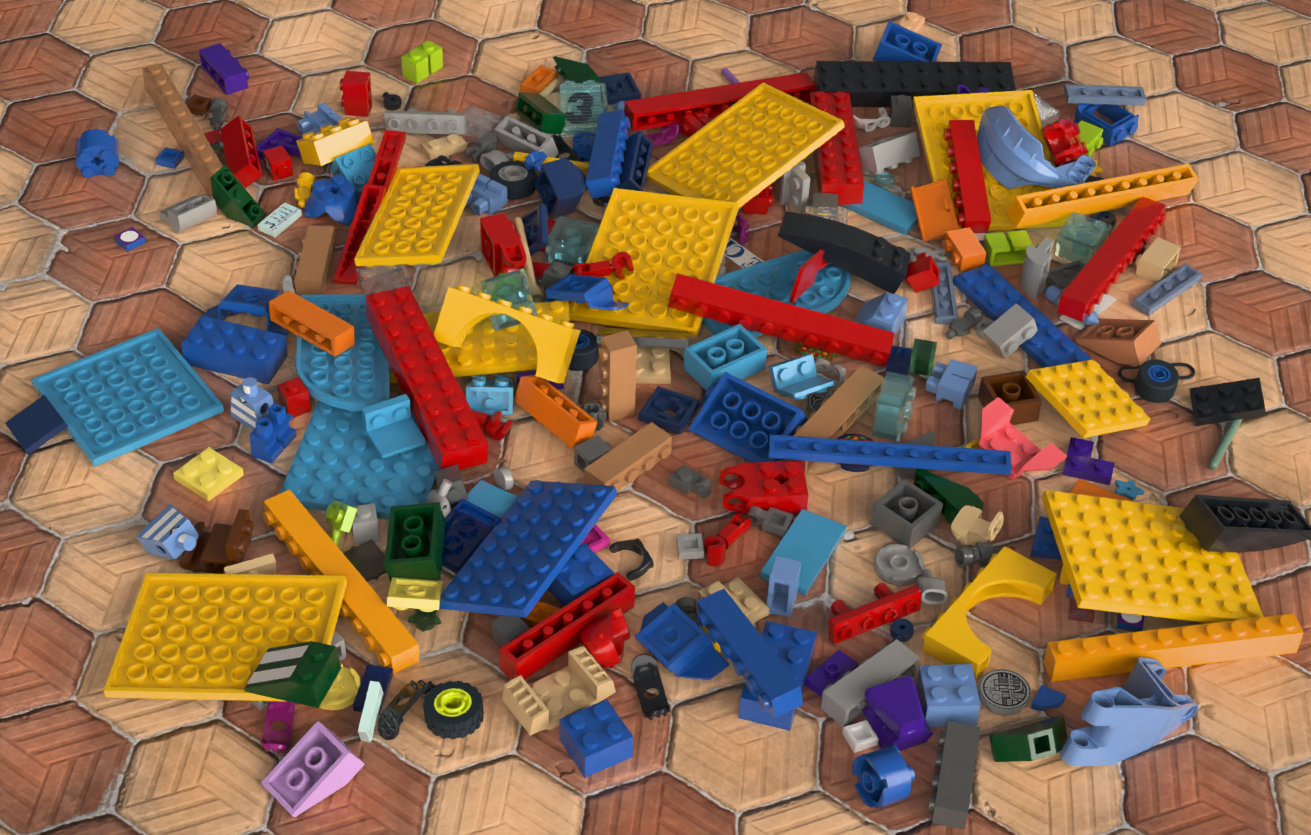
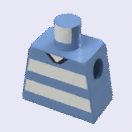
(250, 403)
(168, 534)

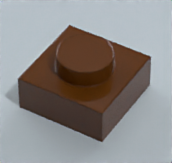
(198, 104)

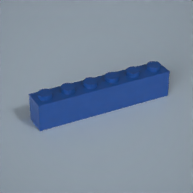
(607, 153)
(749, 653)

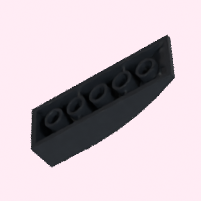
(848, 248)
(1244, 523)

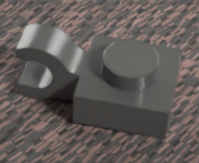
(483, 145)
(689, 480)
(772, 521)

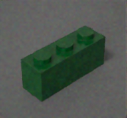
(540, 113)

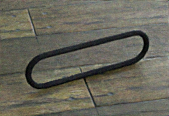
(1174, 364)

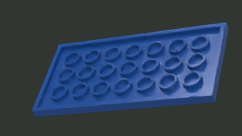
(527, 548)

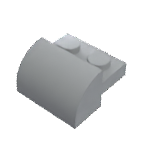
(795, 187)
(189, 212)
(1036, 268)

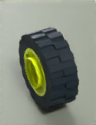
(453, 709)

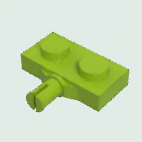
(340, 517)

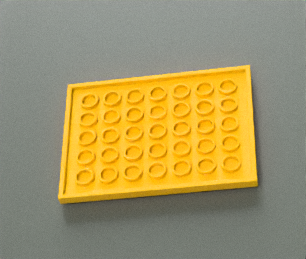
(933, 117)
(745, 147)
(663, 238)
(1145, 561)
(212, 630)

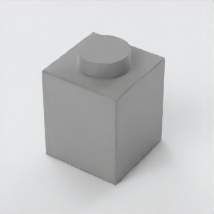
(365, 524)

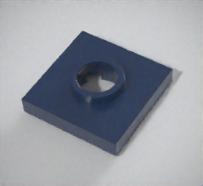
(668, 400)

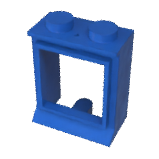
(1124, 124)

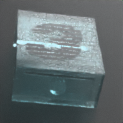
(581, 105)

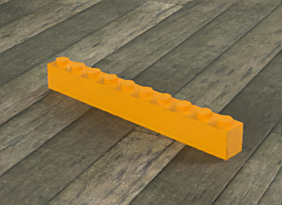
(1101, 195)
(360, 603)
(1173, 647)

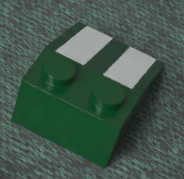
(296, 673)

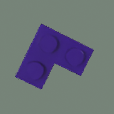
(279, 138)
(1082, 466)

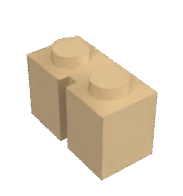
(1157, 260)

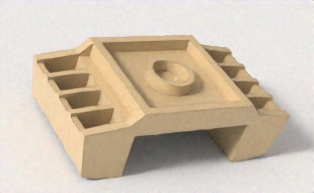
(558, 694)

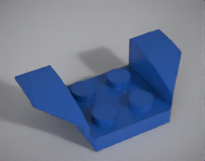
(584, 289)
(248, 300)
(679, 644)

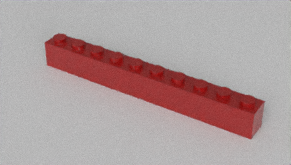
(713, 101)
(1111, 259)
(781, 320)

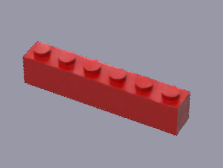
(967, 176)
(563, 628)

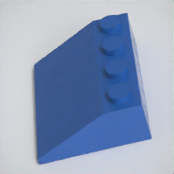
(744, 417)

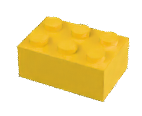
(334, 141)

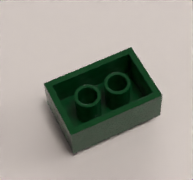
(415, 541)

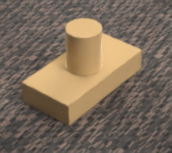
(261, 565)

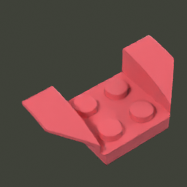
(1000, 434)

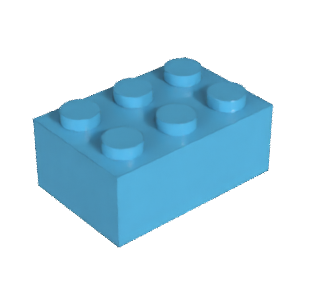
(729, 352)

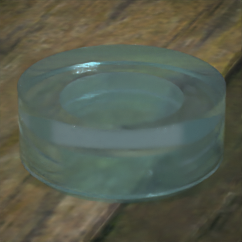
(884, 180)

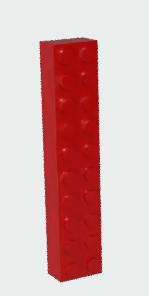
(426, 379)

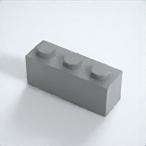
(524, 138)
(889, 152)

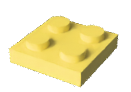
(208, 474)
(414, 593)

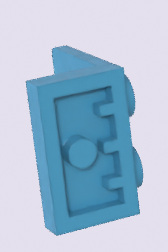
(355, 166)
(798, 377)
(490, 394)
(391, 426)

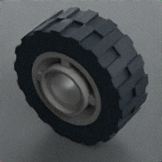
(516, 179)

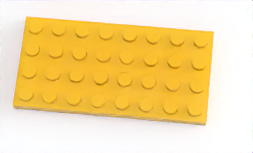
(417, 216)
(495, 351)

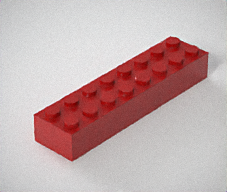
(838, 158)

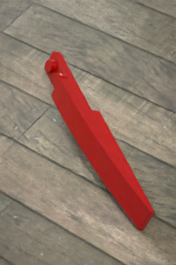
(370, 200)

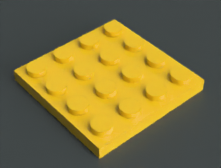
(1088, 398)

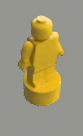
(305, 184)

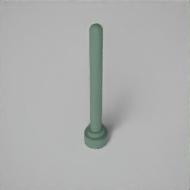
(1224, 443)

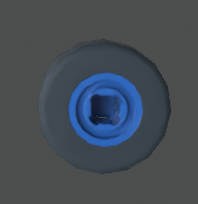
(585, 352)
(1156, 381)

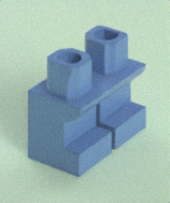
(320, 118)
(487, 196)
(952, 382)

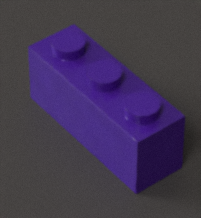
(224, 68)

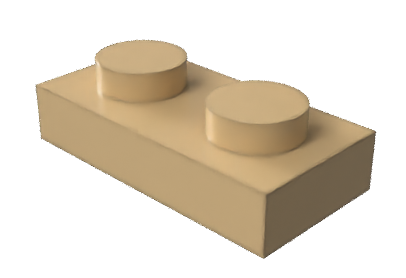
(444, 146)

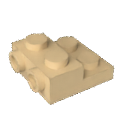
(742, 595)

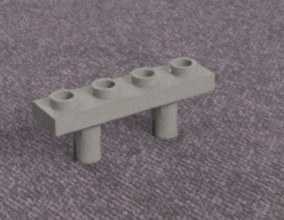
(426, 122)

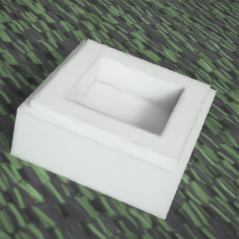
(860, 736)

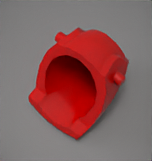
(606, 638)

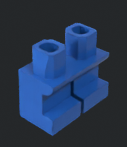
(272, 434)

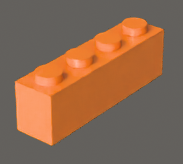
(311, 323)
(554, 410)

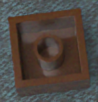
(1015, 392)

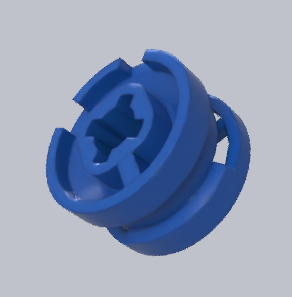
(583, 145)

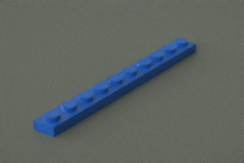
(890, 454)

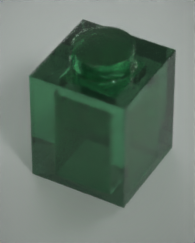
(923, 357)

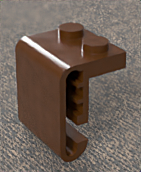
(221, 547)

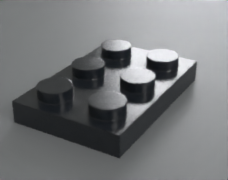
(1227, 401)

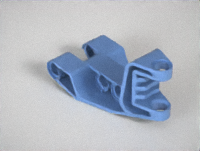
(1127, 718)

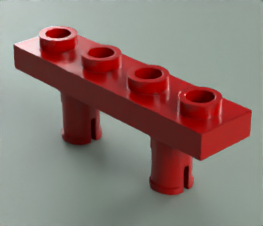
(886, 609)

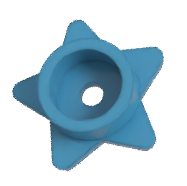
(1128, 489)

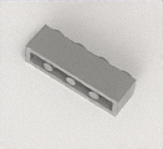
(847, 696)

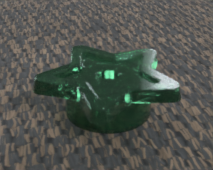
(424, 624)

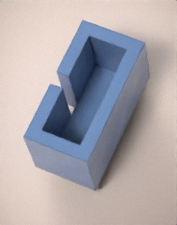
(783, 586)

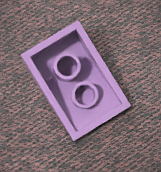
(312, 770)

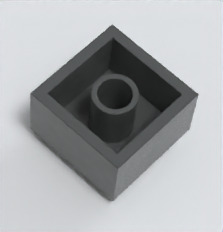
(906, 513)

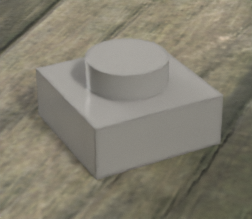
(690, 546)

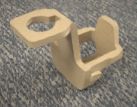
(971, 528)

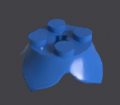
(334, 197)

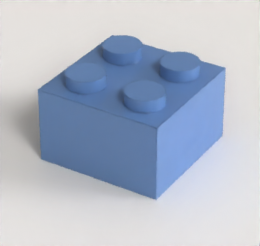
(948, 694)

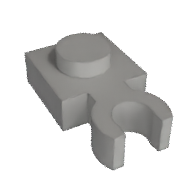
(937, 255)

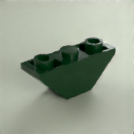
(234, 198)
(1029, 741)

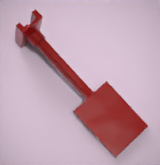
(807, 275)

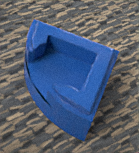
(1047, 698)

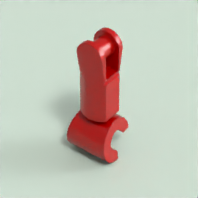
(605, 268)
(493, 426)
(716, 545)

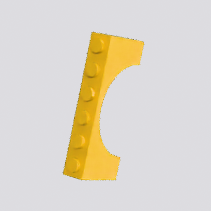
(553, 340)
(1005, 576)

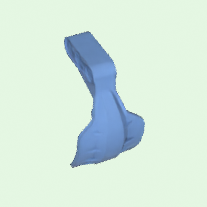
(1018, 157)

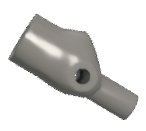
(495, 157)
(440, 496)
(932, 588)

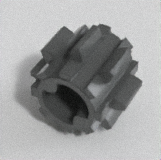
(596, 412)

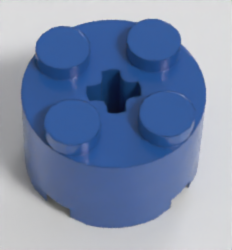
(96, 153)
(882, 777)

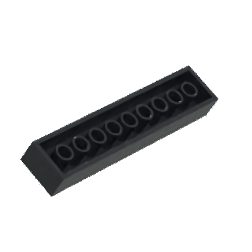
(876, 81)

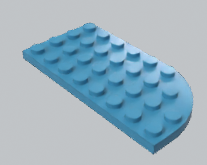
(776, 281)
(356, 375)

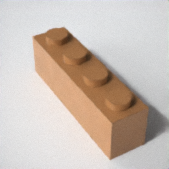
(314, 260)
(617, 375)
(630, 458)

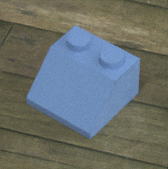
(884, 312)

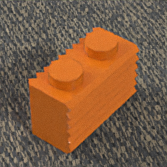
(964, 249)

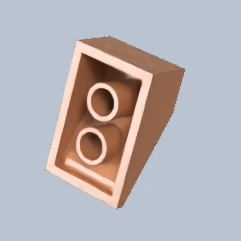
(1121, 339)

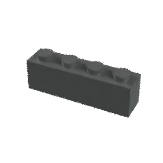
(955, 775)

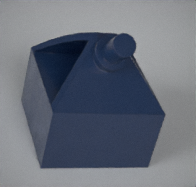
(560, 187)

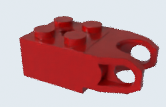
(1064, 141)
(501, 244)
(766, 486)

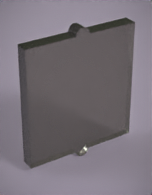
(367, 560)

